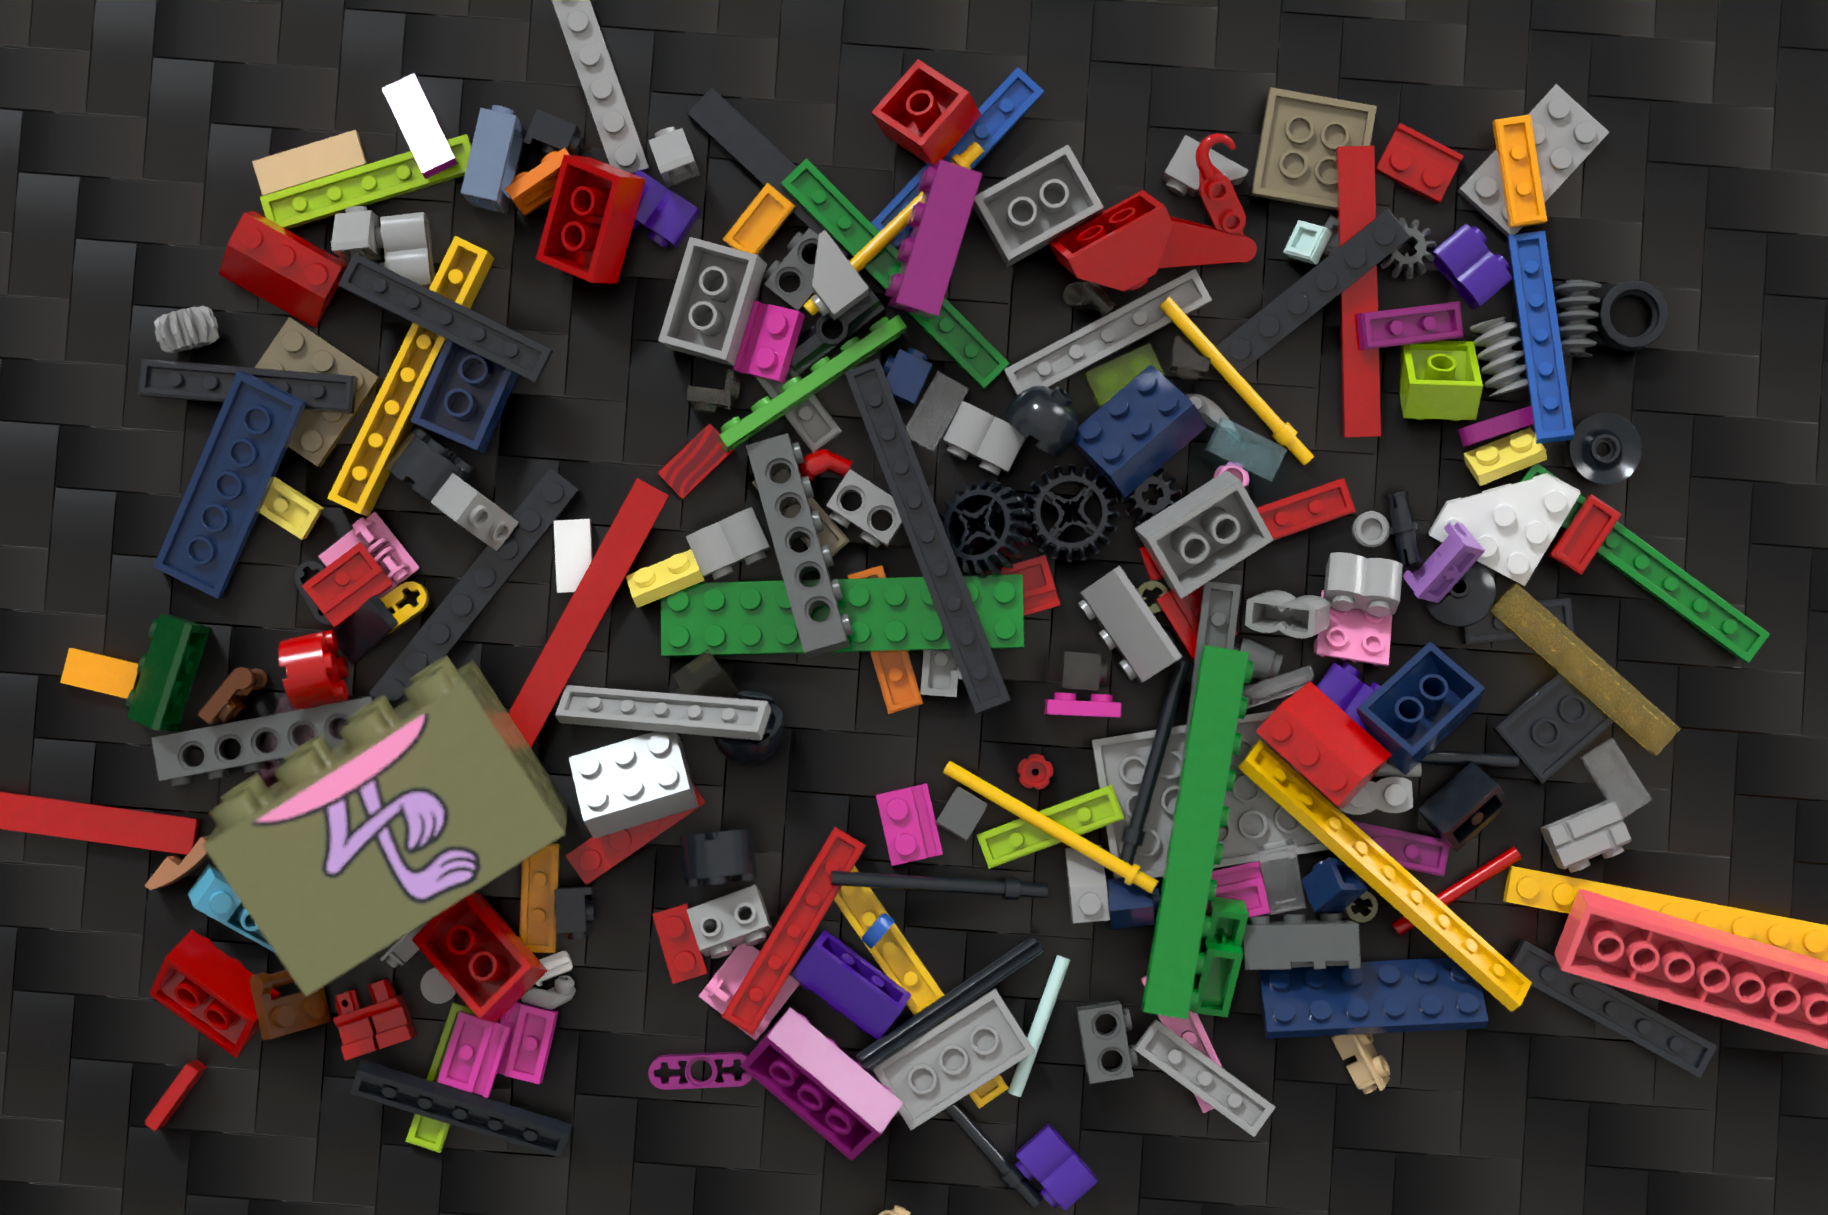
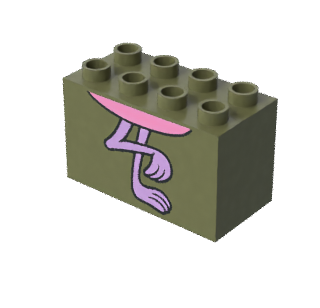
(385, 823)

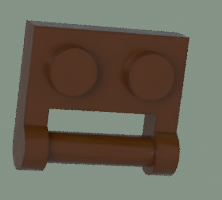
(229, 699)
(289, 1012)

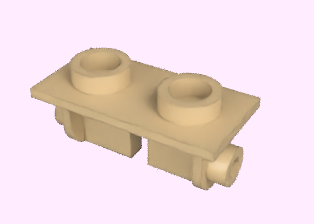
(1368, 1067)

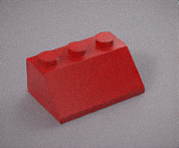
(281, 268)
(1324, 744)
(209, 992)

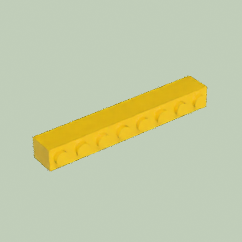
(390, 415)

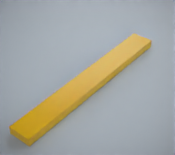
(902, 965)

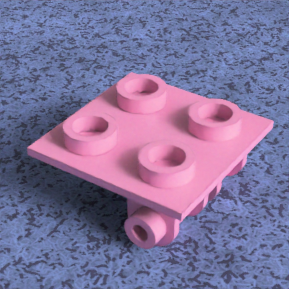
(380, 544)
(1355, 637)
(728, 979)

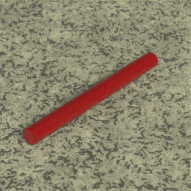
(1467, 884)

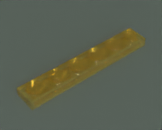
(1585, 669)

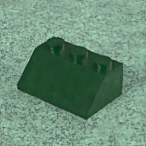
(167, 672)

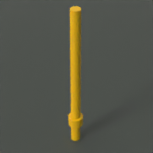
(1282, 432)

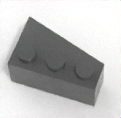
(1300, 942)

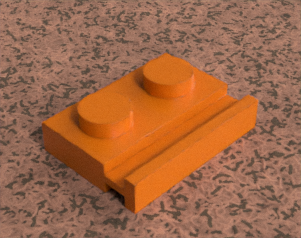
(537, 186)

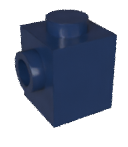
(907, 375)
(1332, 886)
(1130, 904)

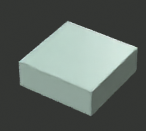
(1307, 242)

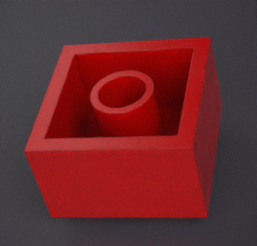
(926, 113)

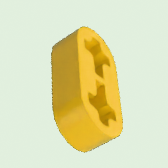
(407, 612)

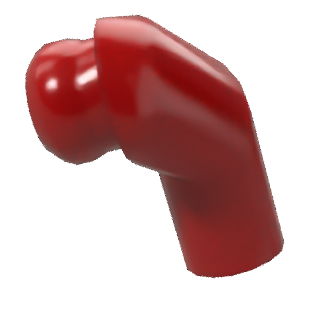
(822, 461)

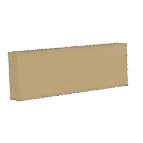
(309, 162)

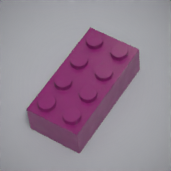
(934, 239)
(821, 1084)

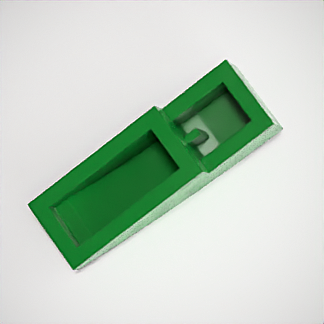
(1222, 956)

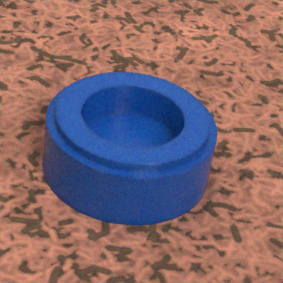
(877, 930)

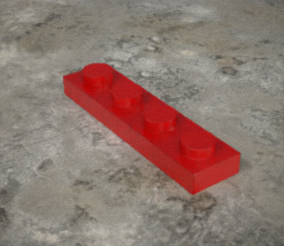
(605, 852)

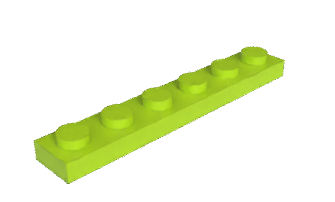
(358, 187)

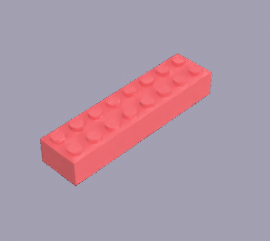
(1696, 967)

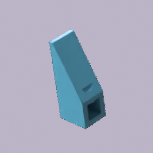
(216, 899)

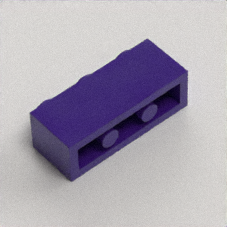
(851, 985)

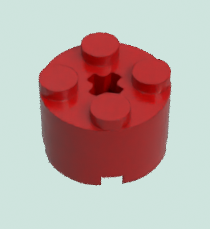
(313, 670)

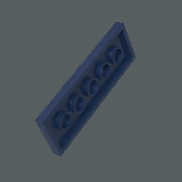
(229, 484)
(1371, 999)

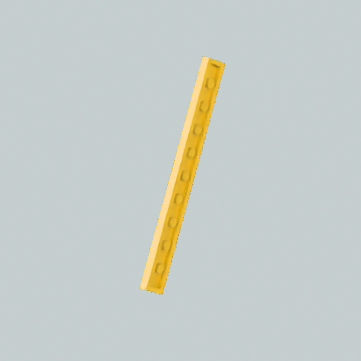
(1385, 875)
(1558, 894)

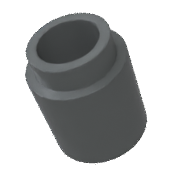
(1265, 658)

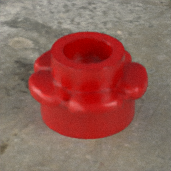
(1025, 770)

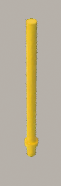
(895, 226)
(1131, 873)

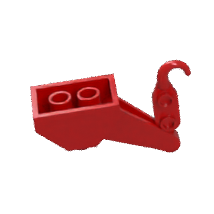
(1139, 236)

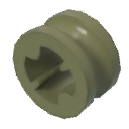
(1150, 585)
(1372, 909)

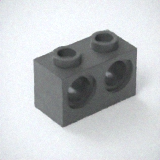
(793, 266)
(1097, 1043)

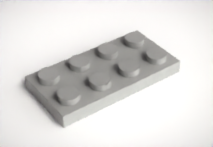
(1562, 141)
(954, 1058)

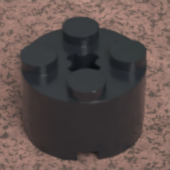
(426, 463)
(718, 857)

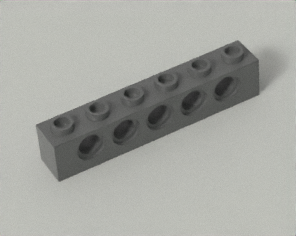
(766, 459)
(172, 749)

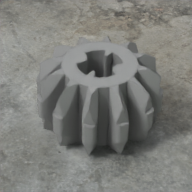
(186, 329)

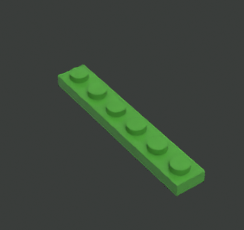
(823, 373)

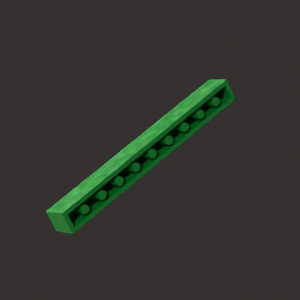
(1195, 832)

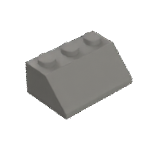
(1128, 626)

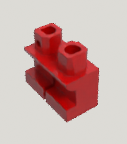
(373, 1025)

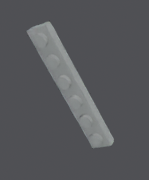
(601, 85)
(1107, 335)
(663, 712)

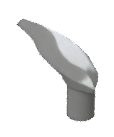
(1208, 409)

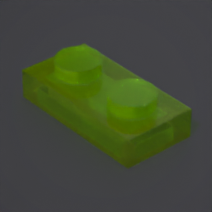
(1116, 374)

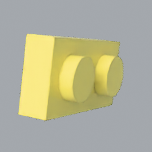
(1505, 456)
(290, 509)
(664, 578)

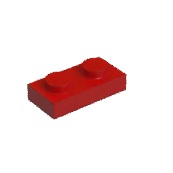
(679, 944)

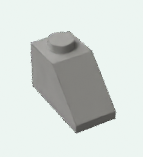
(673, 156)
(1183, 173)
(356, 233)
(835, 280)
(1086, 888)

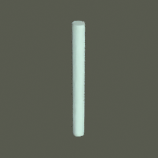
(1039, 1024)

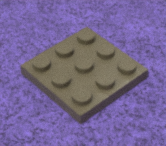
(1300, 146)
(303, 351)

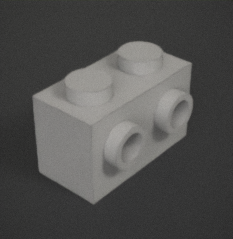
(730, 922)

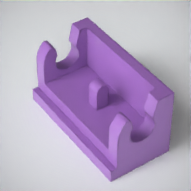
(1445, 565)

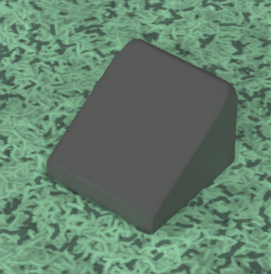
(961, 813)

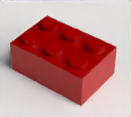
(590, 219)
(479, 956)

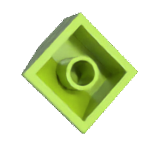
(1440, 380)

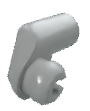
(552, 998)

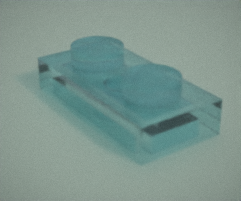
(1246, 449)

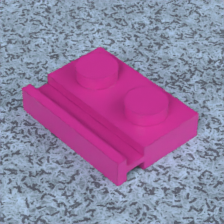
(769, 342)
(1099, 705)
(909, 824)
(1243, 883)
(528, 1042)
(474, 1054)

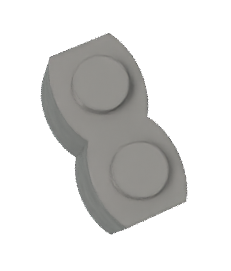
(407, 246)
(984, 438)
(728, 543)
(1363, 583)
(1284, 612)
(1383, 795)

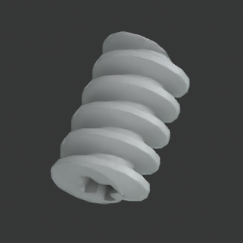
(1500, 355)

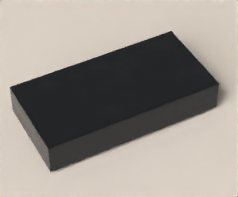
(365, 629)

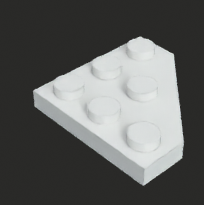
(1511, 522)

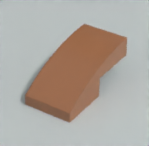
(175, 868)

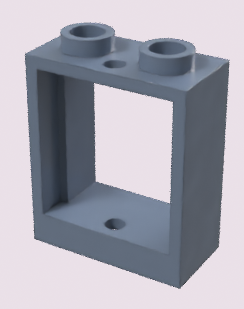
(493, 159)

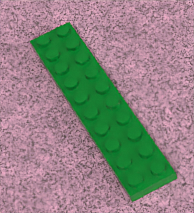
(882, 614)

